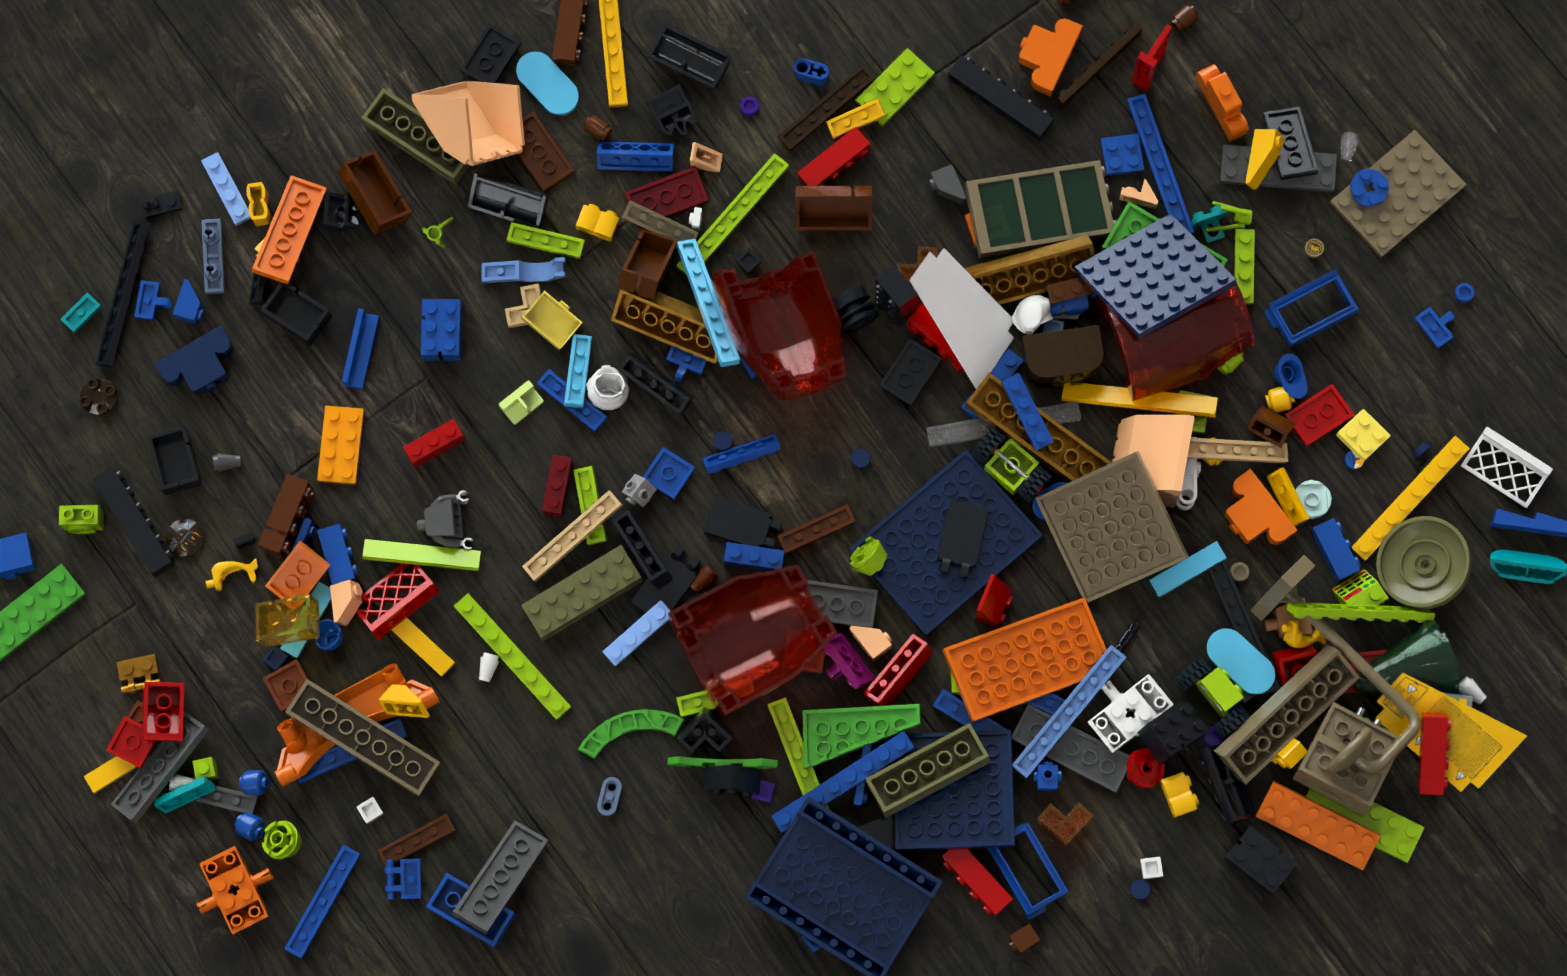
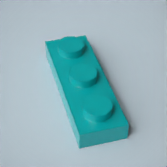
(184, 794)

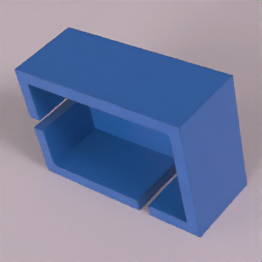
(441, 329)

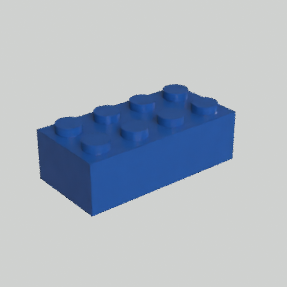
(447, 898)

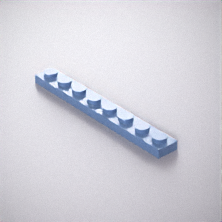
(1068, 711)

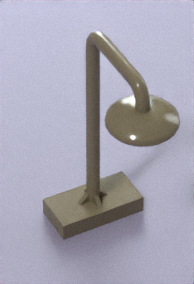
(1286, 591)

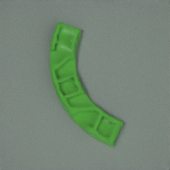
(626, 723)
(760, 763)

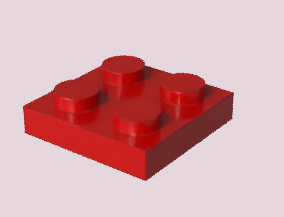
(129, 743)

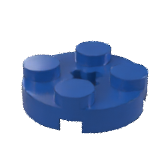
(1379, 184)

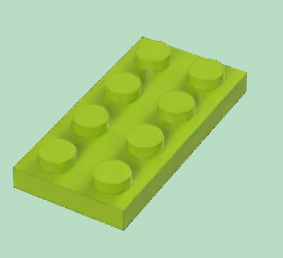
(897, 84)

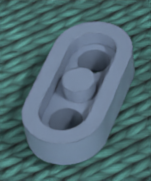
(611, 797)

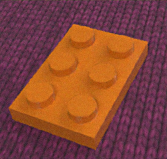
(298, 573)

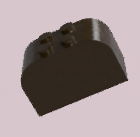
(1062, 356)

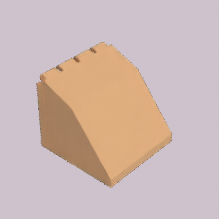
(474, 119)
(1163, 447)

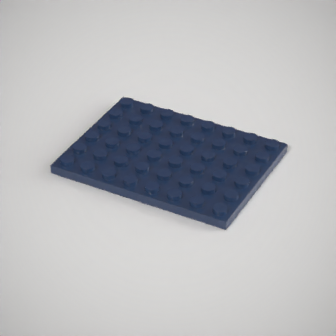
(915, 533)

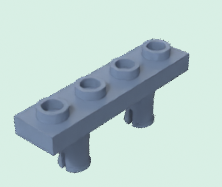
(213, 256)

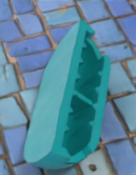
(1527, 566)

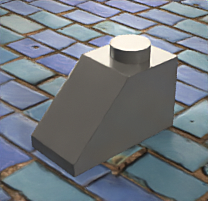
(948, 184)

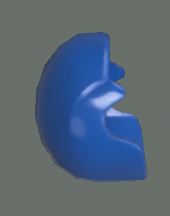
(330, 635)

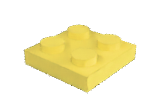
(1363, 435)

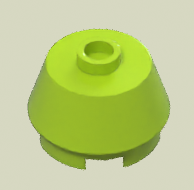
(869, 557)
(281, 840)

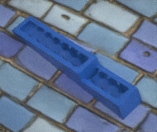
(1539, 524)

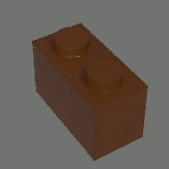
(1271, 426)

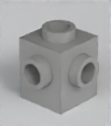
(638, 491)

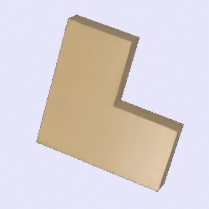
(529, 296)

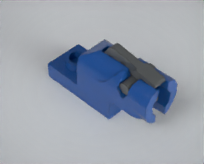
(1070, 309)

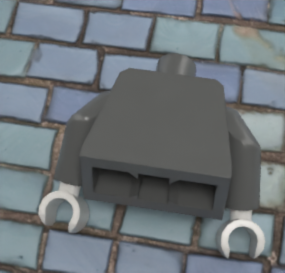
(444, 521)

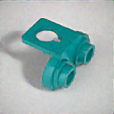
(1203, 220)

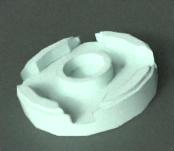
(1314, 497)

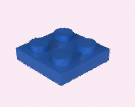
(1122, 155)
(669, 473)

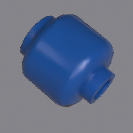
(254, 782)
(249, 826)

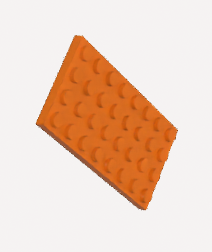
(1025, 659)

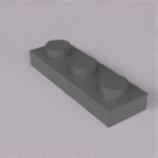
(230, 800)

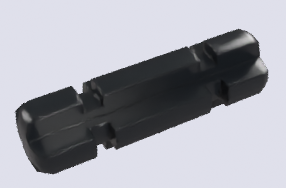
(1127, 636)

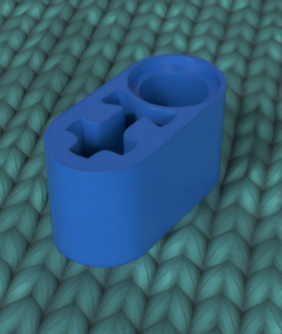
(817, 68)

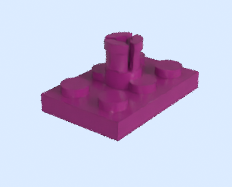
(847, 663)

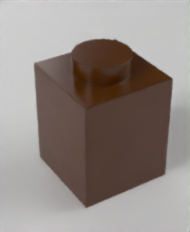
(1023, 939)

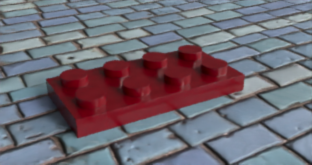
(671, 194)

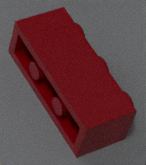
(557, 486)

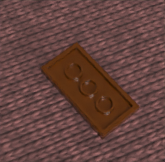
(543, 155)

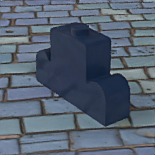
(198, 362)

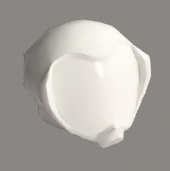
(1031, 313)
(603, 383)

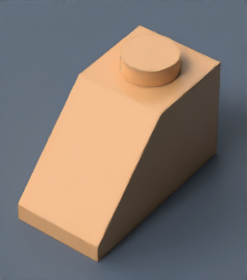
(345, 601)
(872, 641)

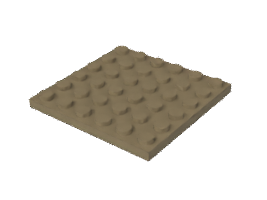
(1112, 527)

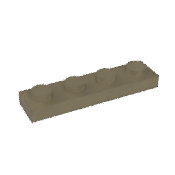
(657, 223)

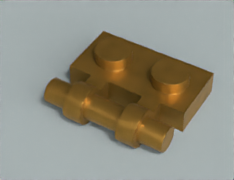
(137, 668)

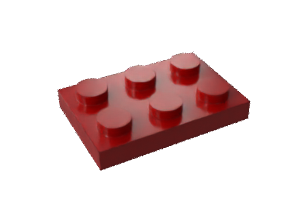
(1319, 415)

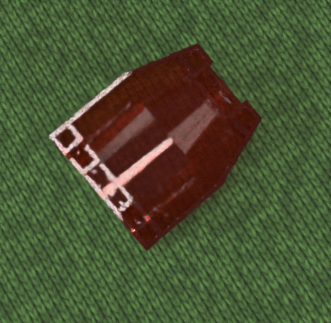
(784, 326)
(1184, 347)
(751, 635)

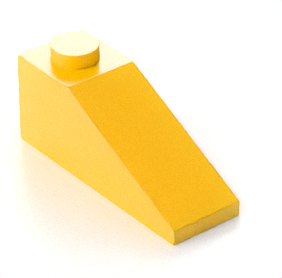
(1264, 152)
(402, 702)

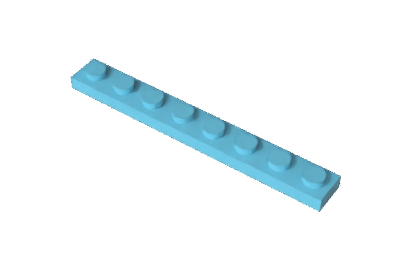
(707, 303)

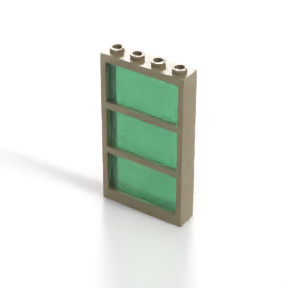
(1039, 208)

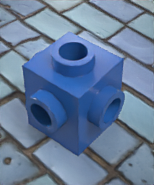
(1044, 783)

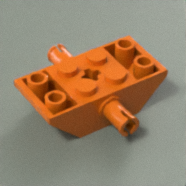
(230, 871)

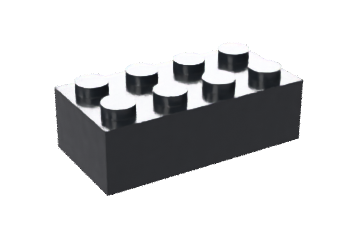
(895, 296)

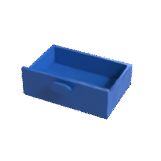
(16, 556)

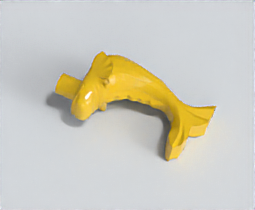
(222, 569)
(1295, 638)

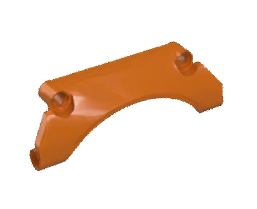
(307, 747)

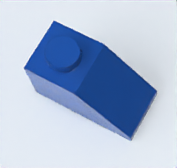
(188, 305)

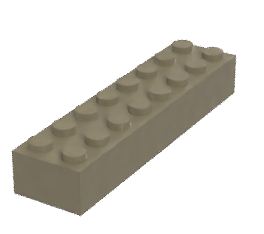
(1286, 713)
(362, 737)

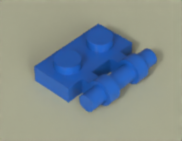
(409, 876)

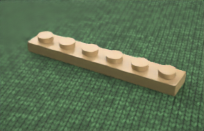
(1237, 450)
(572, 535)

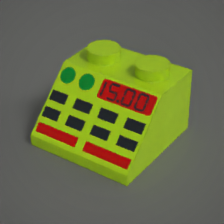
(1360, 590)

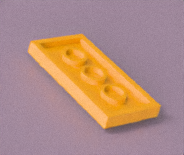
(340, 445)

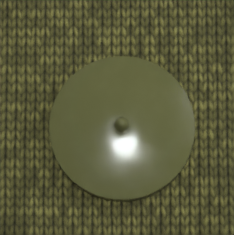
(1424, 562)

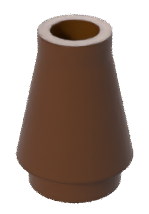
(704, 579)

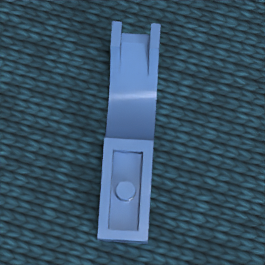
(523, 271)

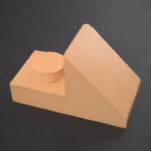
(1144, 198)

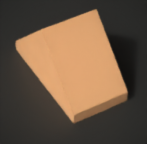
(705, 158)

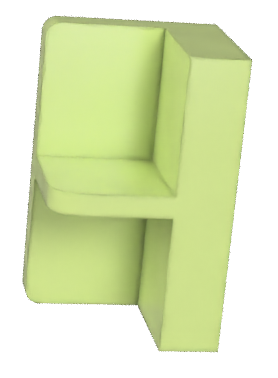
(521, 402)

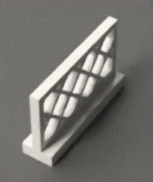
(1518, 455)

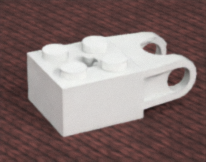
(1189, 485)

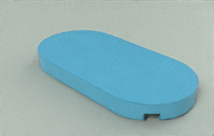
(547, 83)
(1241, 660)

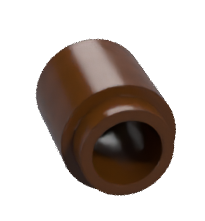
(1184, 18)
(597, 128)

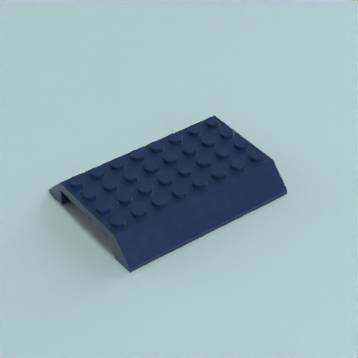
(843, 889)

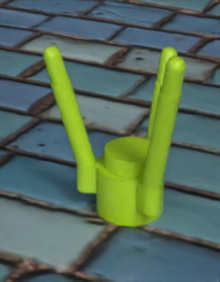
(1241, 216)
(435, 232)

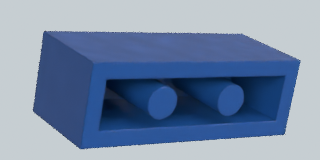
(1336, 550)
(338, 554)
(753, 557)

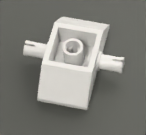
(1143, 699)

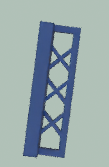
(635, 158)
(360, 350)

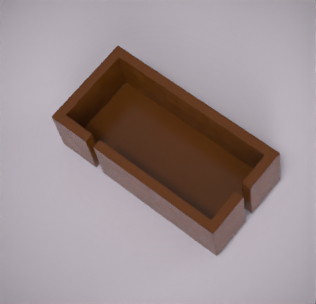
(374, 192)
(833, 208)
(647, 264)
(286, 516)

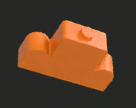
(1049, 53)
(1223, 101)
(1257, 512)

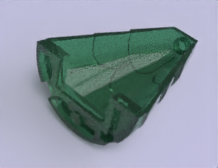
(1422, 655)

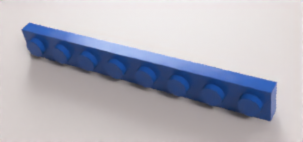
(1158, 160)
(848, 778)

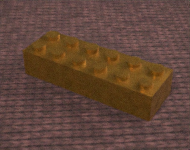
(666, 321)

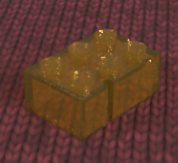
(289, 625)

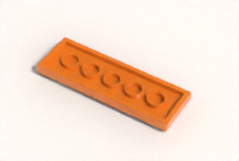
(289, 230)
(1318, 825)

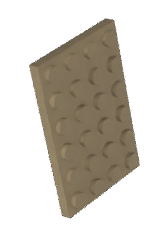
(1417, 188)

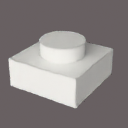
(696, 219)
(370, 810)
(1151, 867)

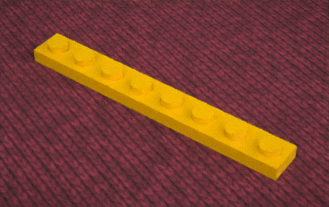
(1410, 498)

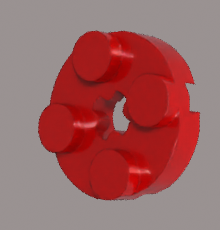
(1135, 768)

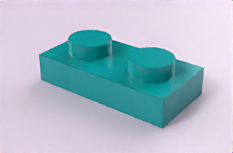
(81, 312)

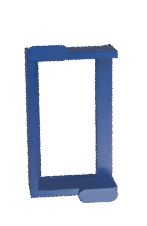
(1277, 321)
(1030, 912)

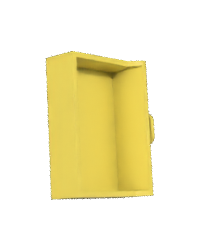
(552, 320)

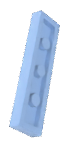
(226, 188)
(637, 633)

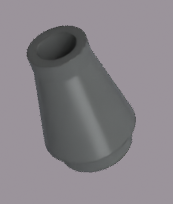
(225, 461)

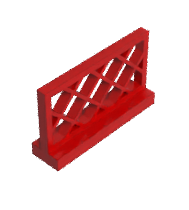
(1147, 63)
(402, 606)

